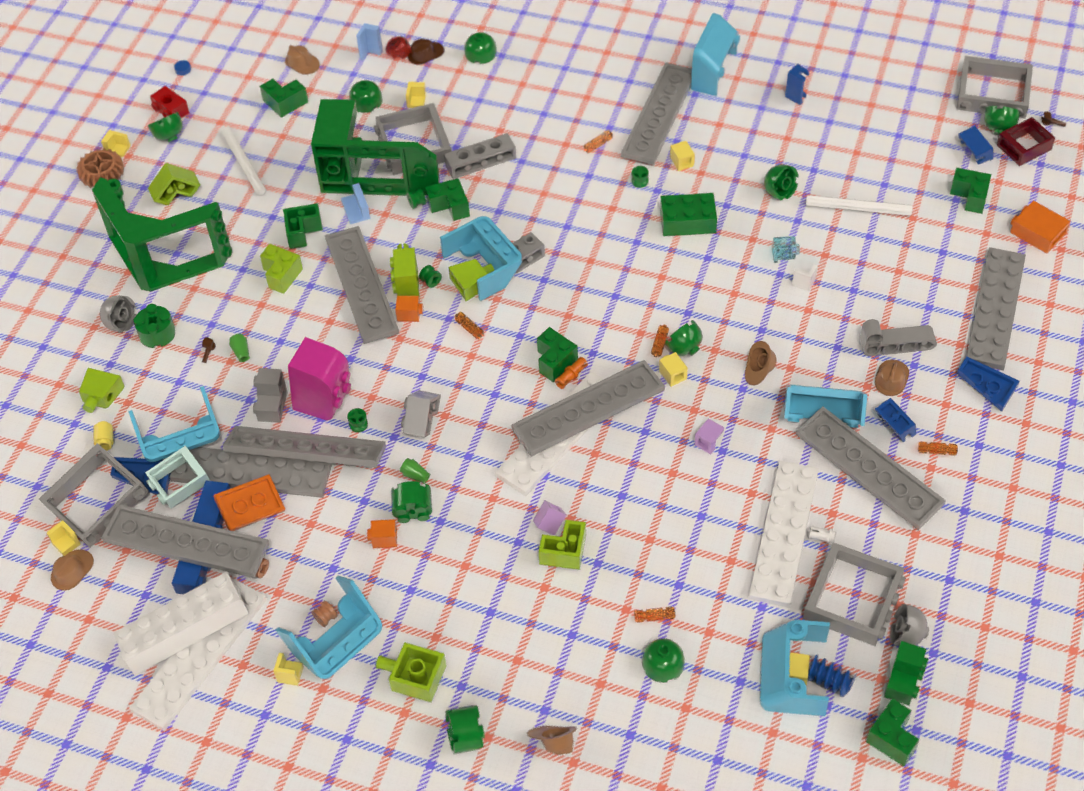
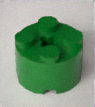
(154, 326)
(411, 501)
(463, 729)

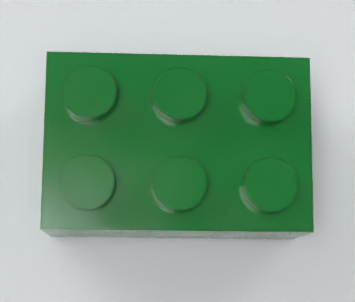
(688, 214)

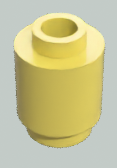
(103, 435)

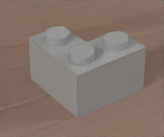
(270, 395)
(420, 410)

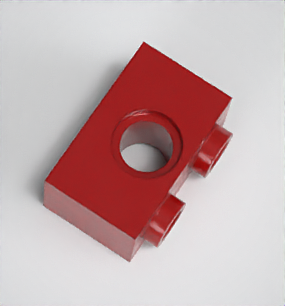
(169, 102)

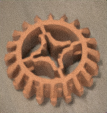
(99, 164)

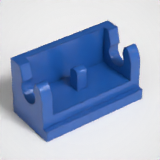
(795, 84)
(977, 144)
(896, 419)

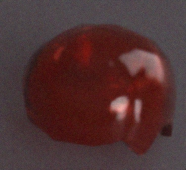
(398, 47)

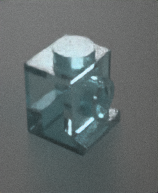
(784, 248)

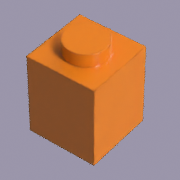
(408, 308)
(383, 533)

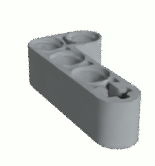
(896, 340)

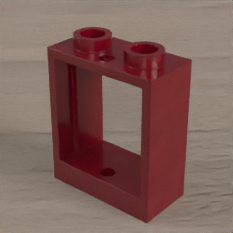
(1011, 147)

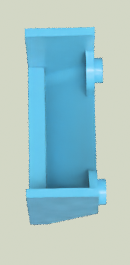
(710, 52)
(487, 239)
(807, 400)
(193, 437)
(343, 640)
(777, 689)

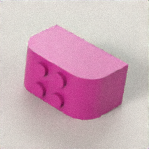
(318, 379)

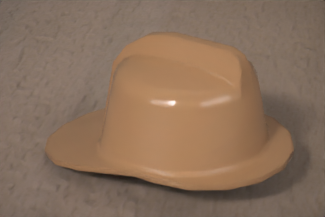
(301, 60)
(760, 362)
(891, 377)
(71, 569)
(554, 738)

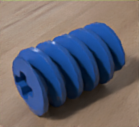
(830, 676)

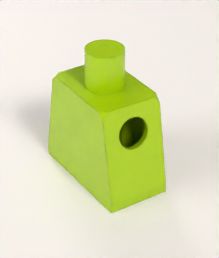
(465, 277)
(99, 389)

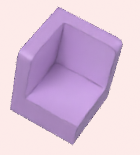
(707, 436)
(549, 517)

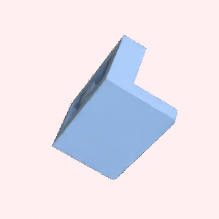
(369, 40)
(356, 205)

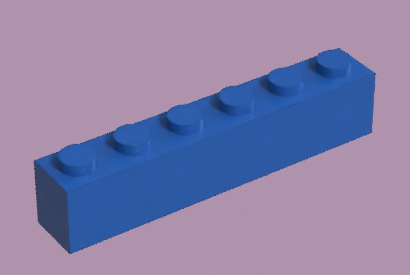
(190, 575)

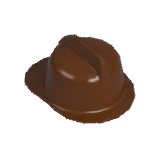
(424, 51)

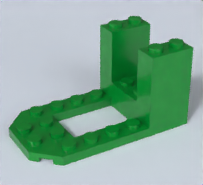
(340, 155)

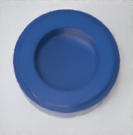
(182, 67)

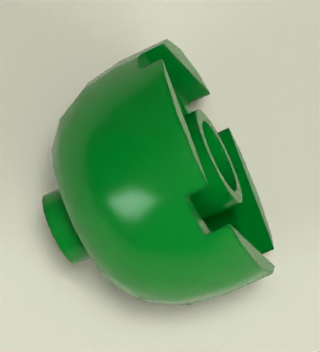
(480, 48)
(366, 95)
(1001, 118)
(167, 127)
(781, 181)
(685, 340)
(663, 660)

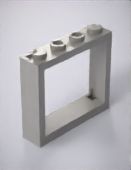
(998, 69)
(409, 117)
(76, 476)
(844, 625)

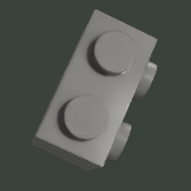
(531, 250)

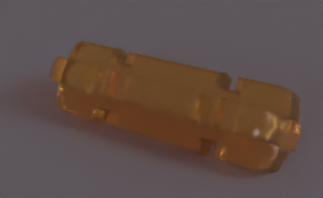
(598, 141)
(469, 325)
(659, 341)
(937, 448)
(654, 614)

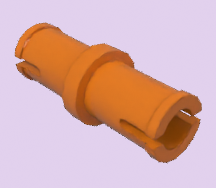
(571, 372)

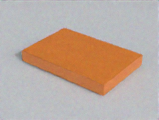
(249, 503)

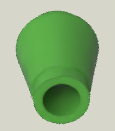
(240, 347)
(414, 470)

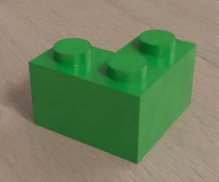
(284, 99)
(972, 186)
(448, 196)
(301, 221)
(556, 353)
(907, 669)
(890, 737)

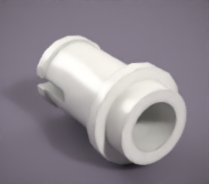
(822, 534)

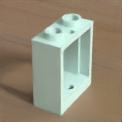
(170, 464)

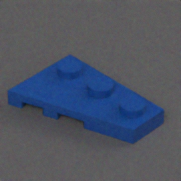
(988, 382)
(138, 467)

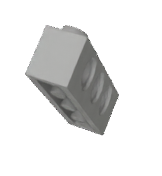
(480, 156)

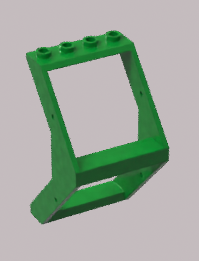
(132, 231)

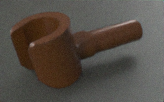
(1047, 120)
(209, 345)

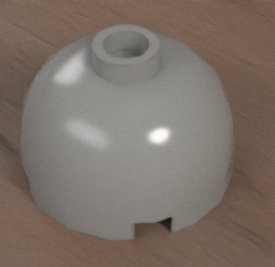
(118, 313)
(909, 627)

